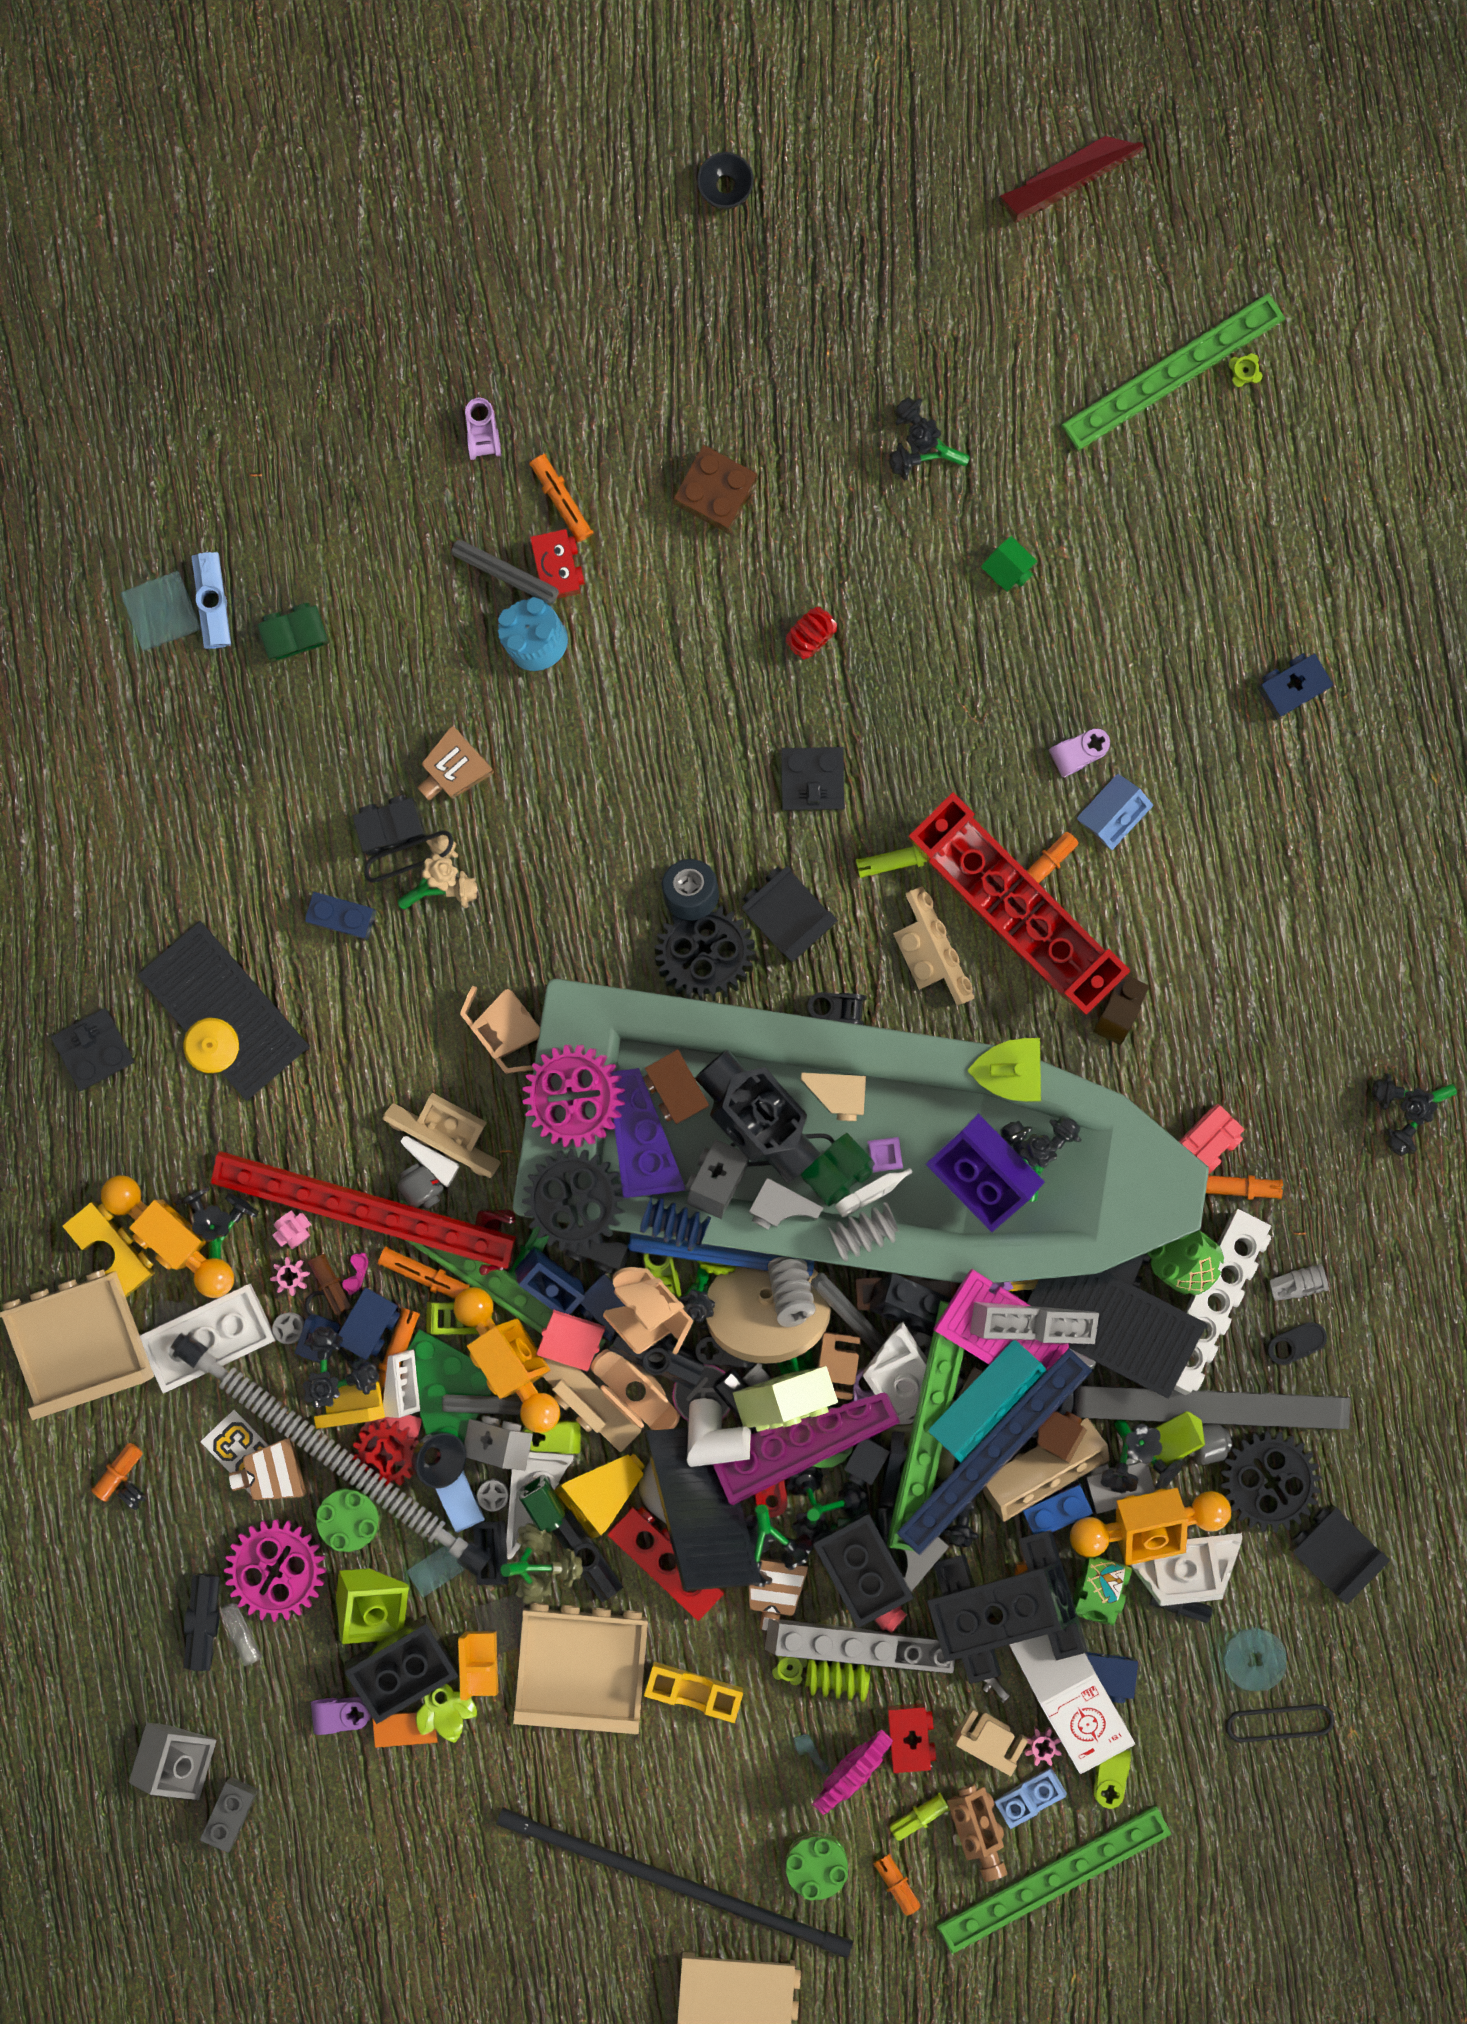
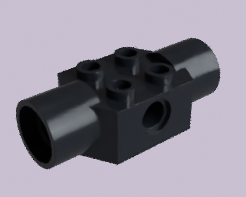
(758, 1115)

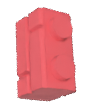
(1212, 1136)

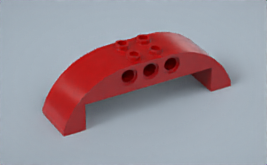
(1016, 906)

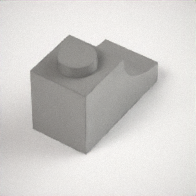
(779, 1203)
(919, 1565)

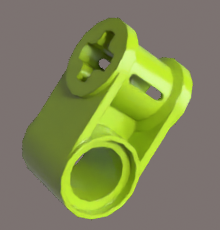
(666, 1272)
(562, 1439)
(1113, 1773)

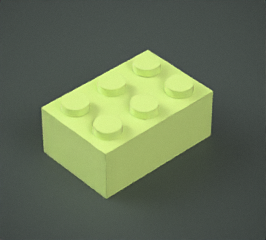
(786, 1399)

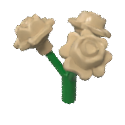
(441, 874)

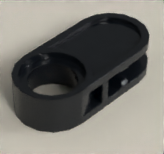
(1302, 1340)

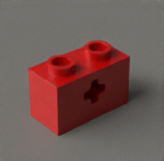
(903, 1755)

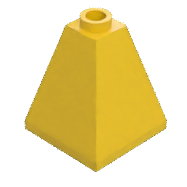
(601, 1493)

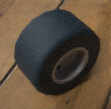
(681, 882)

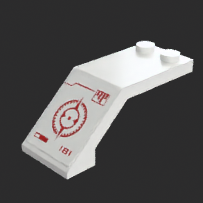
(1074, 1703)

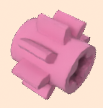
(291, 1229)
(285, 1283)
(1045, 1754)

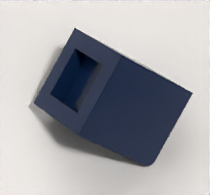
(310, 1325)

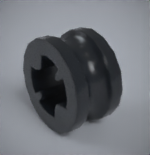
(131, 1495)

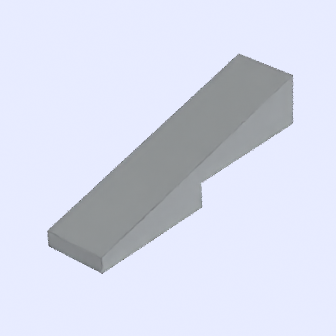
(1034, 1323)

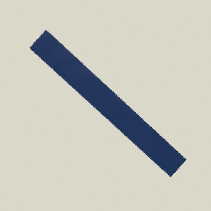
(994, 1451)

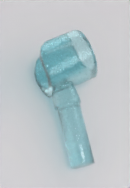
(804, 1745)

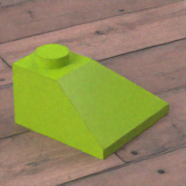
(369, 1605)

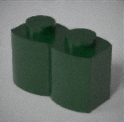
(292, 632)
(838, 1170)
(542, 1504)

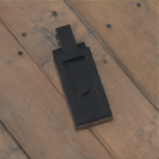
(893, 1472)

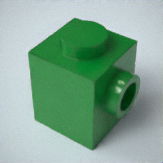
(1009, 564)

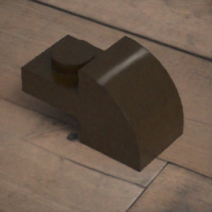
(1121, 1009)

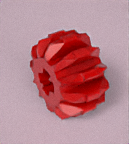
(811, 632)

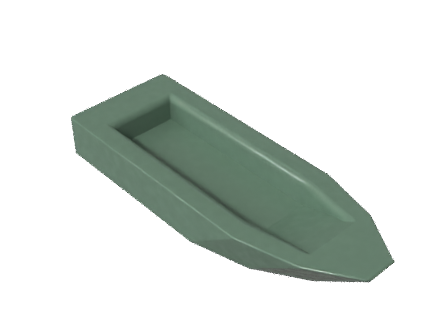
(1100, 1200)

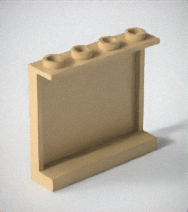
(76, 1343)
(581, 1669)
(737, 1991)

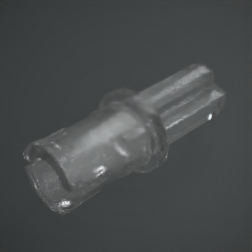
(240, 1634)

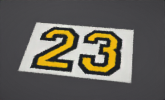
(232, 1441)

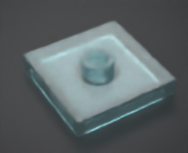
(160, 611)

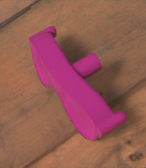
(354, 1283)

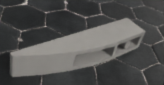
(855, 1646)

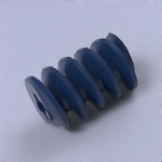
(674, 1224)

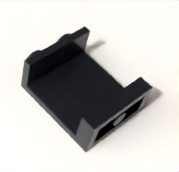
(788, 913)
(1338, 1553)

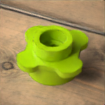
(1249, 362)
(793, 1675)

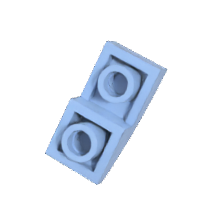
(461, 1504)
(1030, 1797)

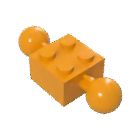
(168, 1235)
(507, 1359)
(1150, 1525)

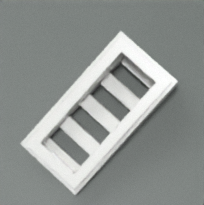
(438, 1164)
(401, 1393)

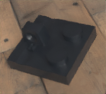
(812, 778)
(93, 1049)

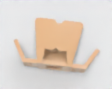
(503, 1027)
(648, 1310)
(617, 1374)

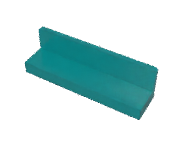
(987, 1400)

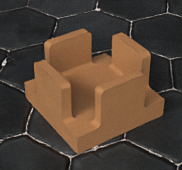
(840, 1362)

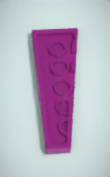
(791, 1449)

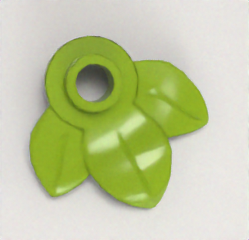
(446, 1716)

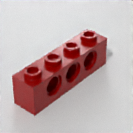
(624, 1535)

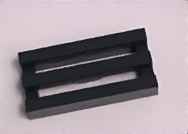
(496, 1549)

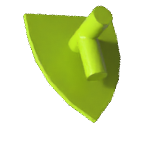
(1011, 1070)

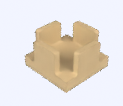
(989, 1741)

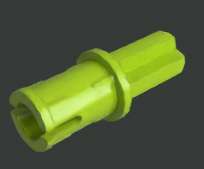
(919, 1817)

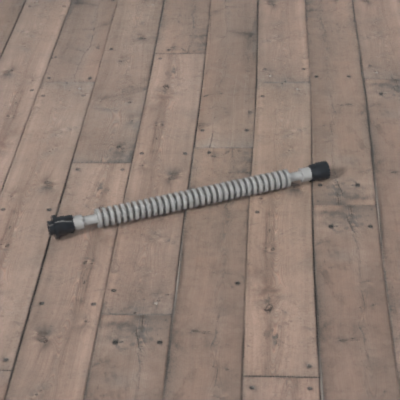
(196, 1354)

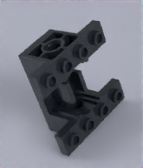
(1031, 1606)

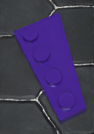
(642, 1146)

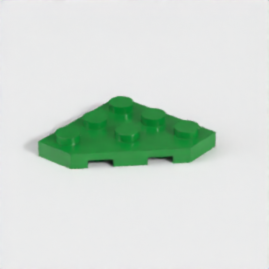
(442, 1372)

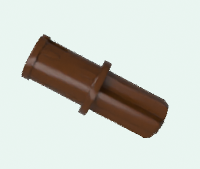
(329, 1284)

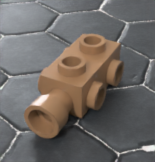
(978, 1829)

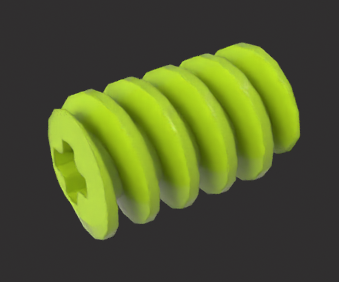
(838, 1679)

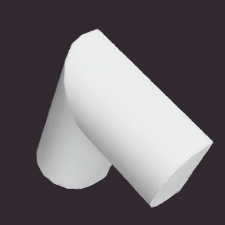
(709, 1442)

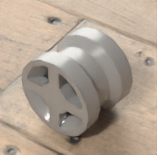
(284, 1326)
(492, 1499)

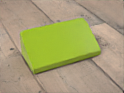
(1180, 1437)

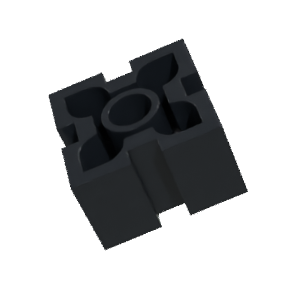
(389, 826)

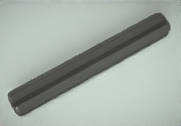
(505, 571)
(848, 1312)
(484, 1404)

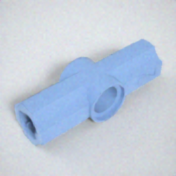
(207, 581)

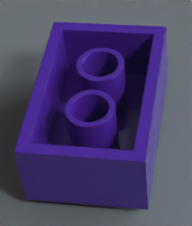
(985, 1173)

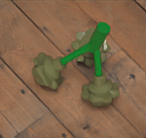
(533, 1583)

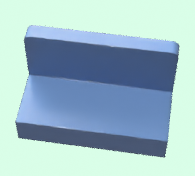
(1115, 811)

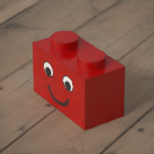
(555, 562)

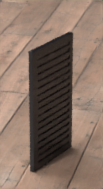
(203, 981)
(1134, 1332)
(703, 1527)

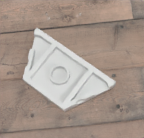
(899, 1372)
(1194, 1575)

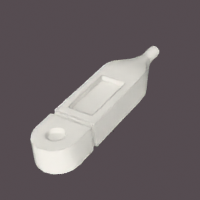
(870, 1193)

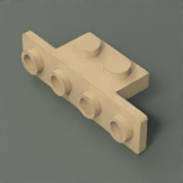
(929, 950)
(447, 1130)
(594, 1410)

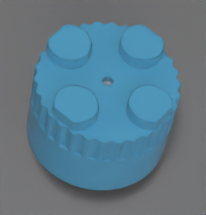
(532, 634)

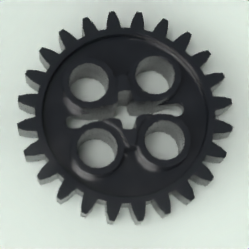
(723, 970)
(601, 1191)
(1293, 1464)

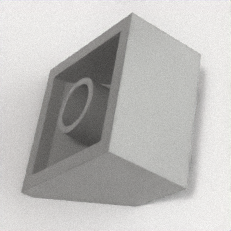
(172, 1762)

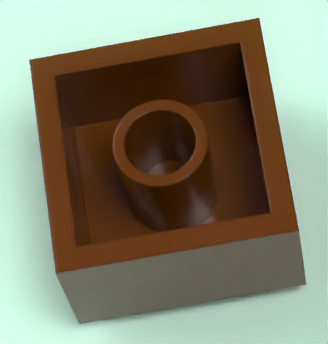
(715, 489)
(676, 1088)

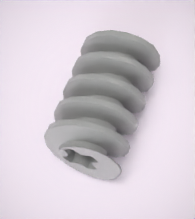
(864, 1232)
(791, 1290)

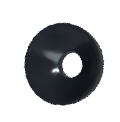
(725, 165)
(446, 1466)

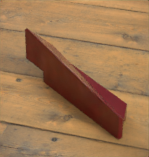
(1068, 176)

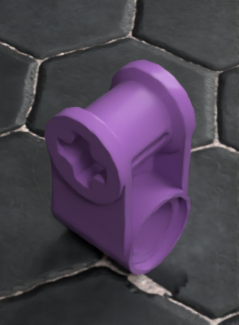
(334, 1715)

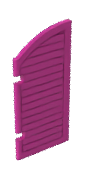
(957, 1320)

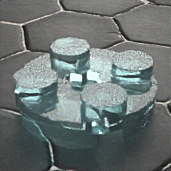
(1255, 1677)

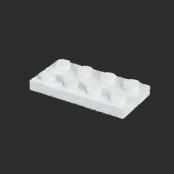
(225, 1326)

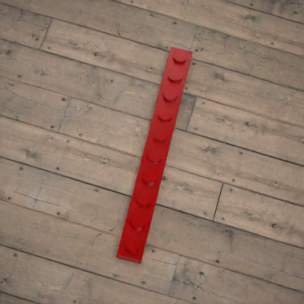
(363, 1210)

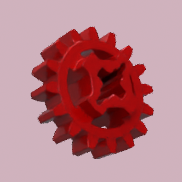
(386, 1440)

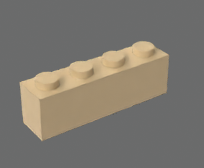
(1039, 1474)

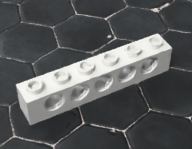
(1255, 1235)

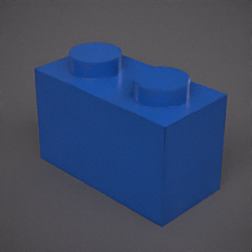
(1058, 1509)

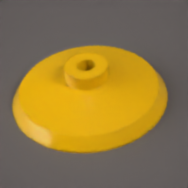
(211, 1045)

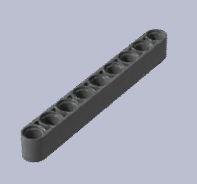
(1213, 1407)

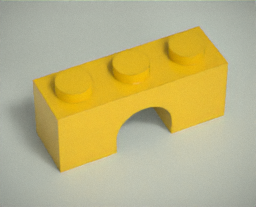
(95, 1225)
(693, 1690)

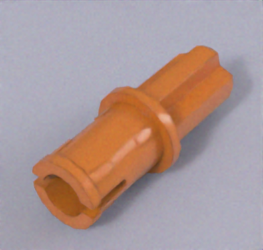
(1053, 857)
(117, 1472)
(897, 1884)

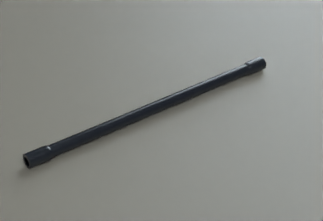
(824, 1939)

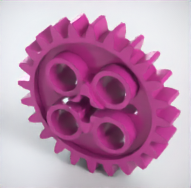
(570, 1068)
(252, 1556)
(852, 1772)

